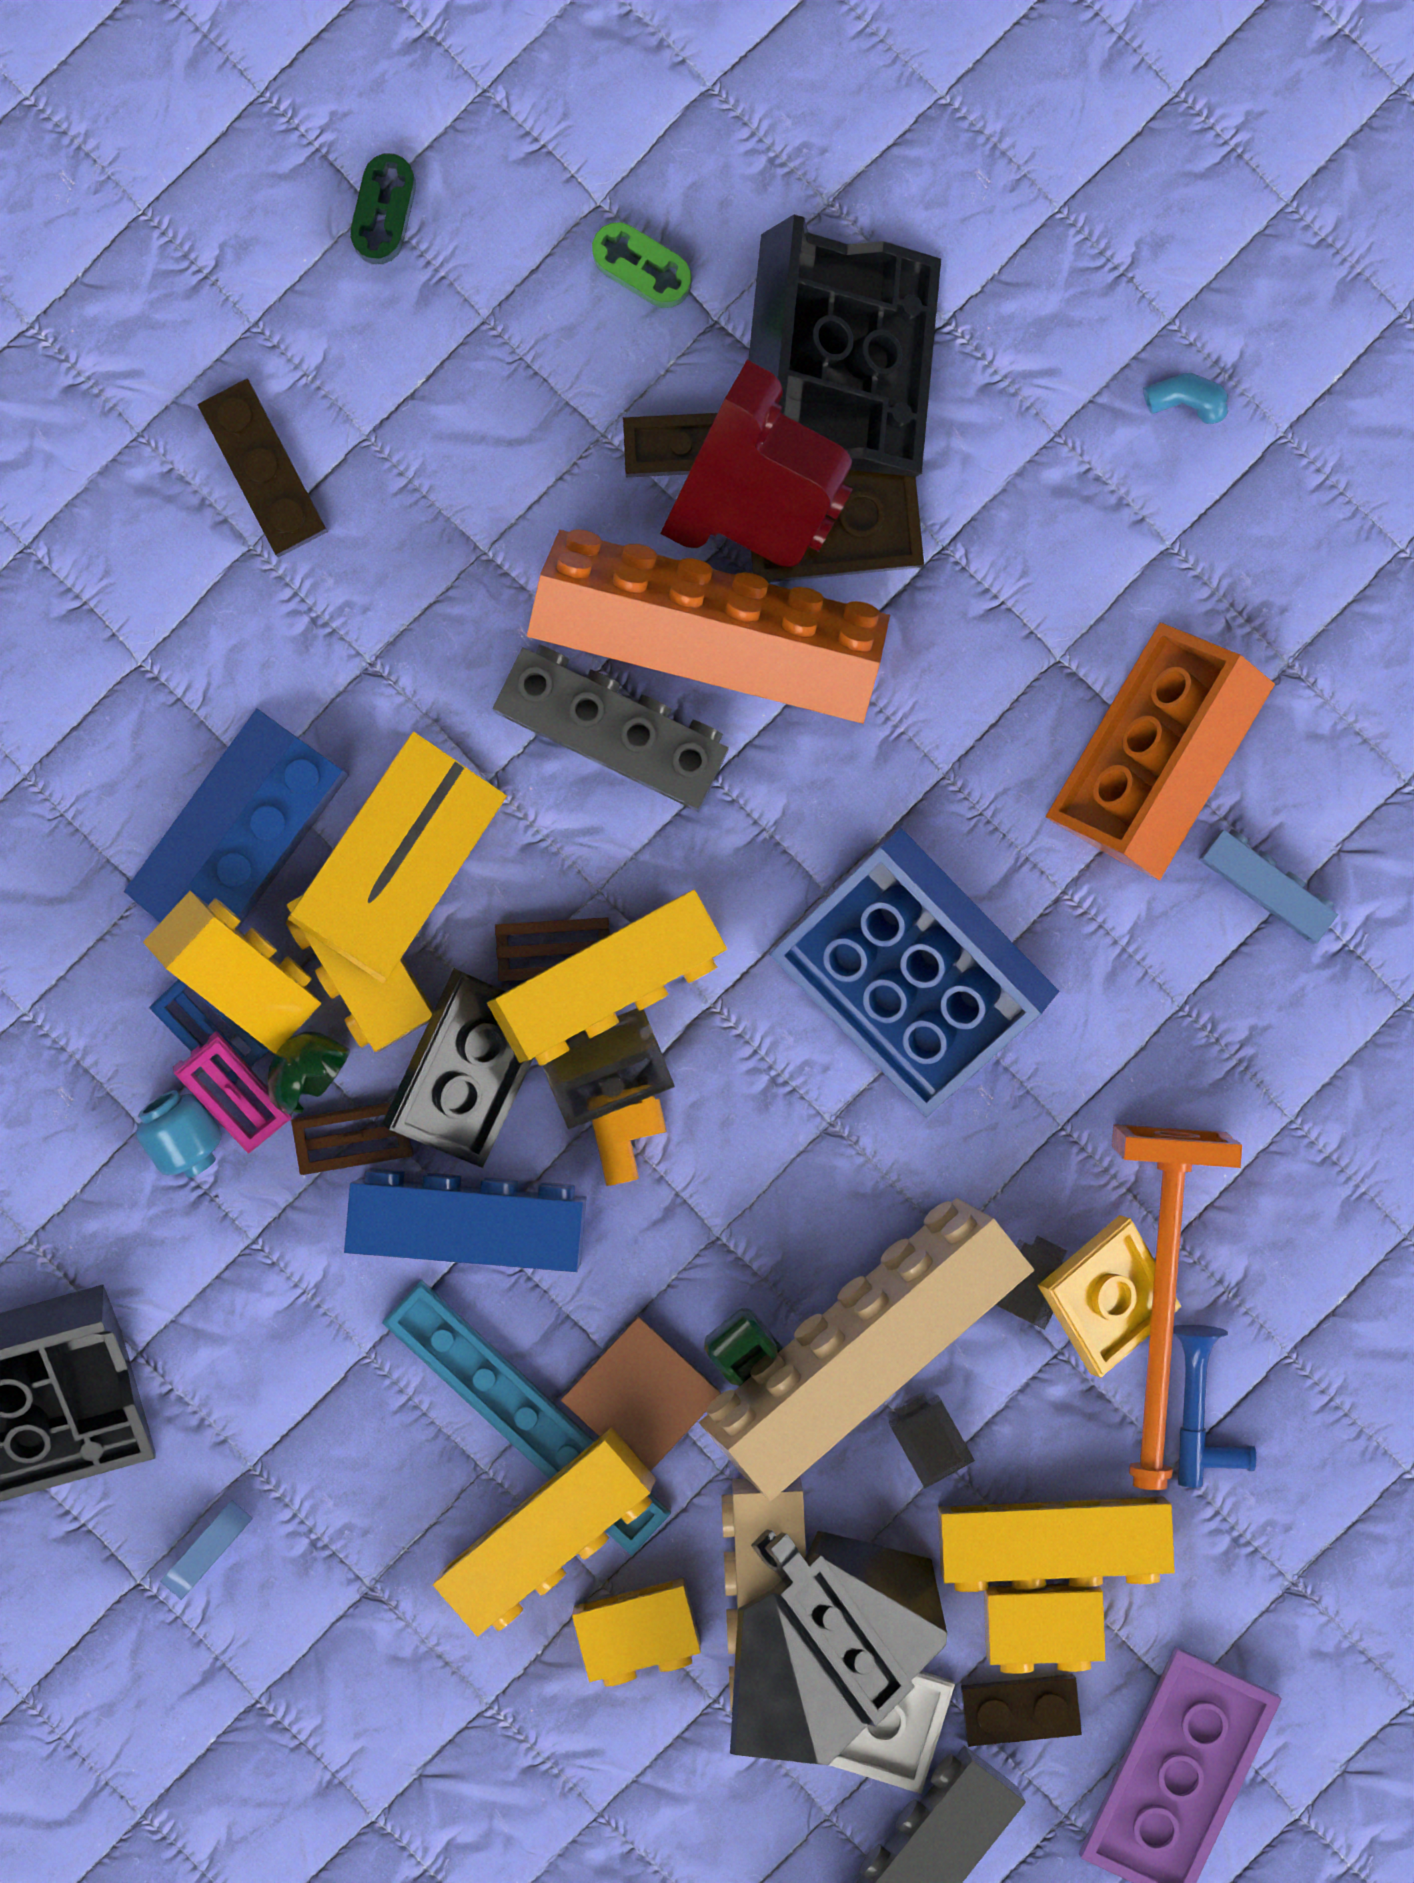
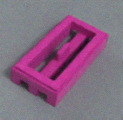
(202, 1057)

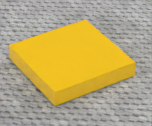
(1105, 1295)

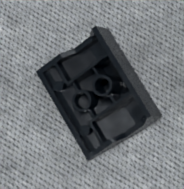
(849, 341)
(66, 1395)

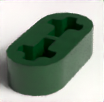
(370, 205)

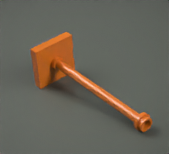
(1175, 1154)

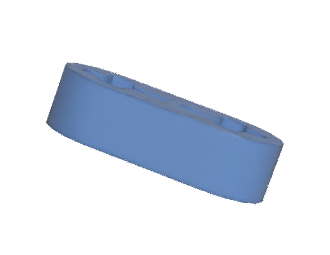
(206, 1549)

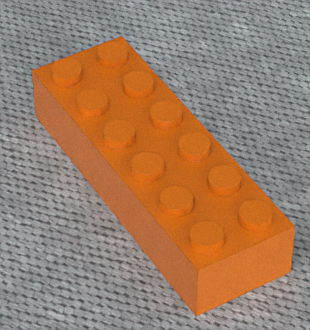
(709, 624)

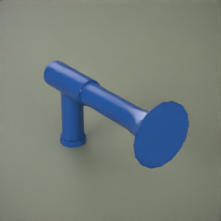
(1193, 1454)

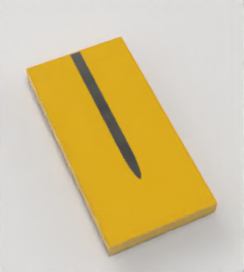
(397, 857)

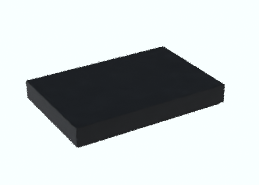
(459, 1075)

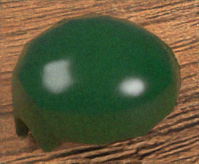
(305, 1067)

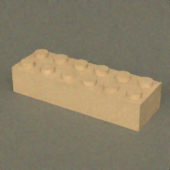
(865, 1345)

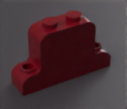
(761, 477)

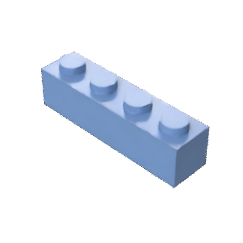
(1269, 887)

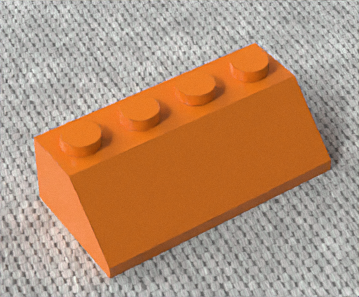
(1161, 749)

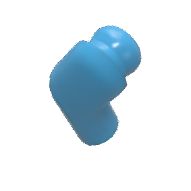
(1191, 390)

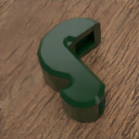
(740, 1345)

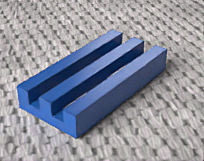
(176, 993)

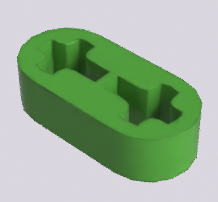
(649, 253)

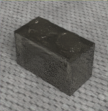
(608, 1070)

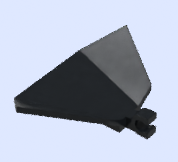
(830, 1645)

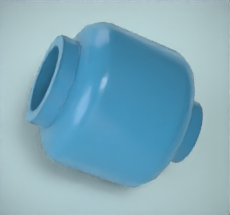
(178, 1134)

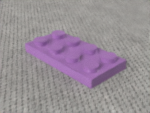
(1180, 1773)

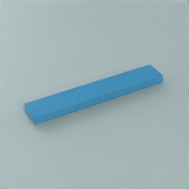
(502, 1395)

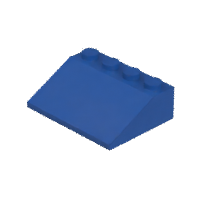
(914, 973)

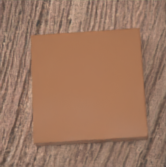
(642, 1393)

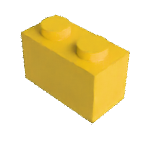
(1044, 1626)
(637, 1632)

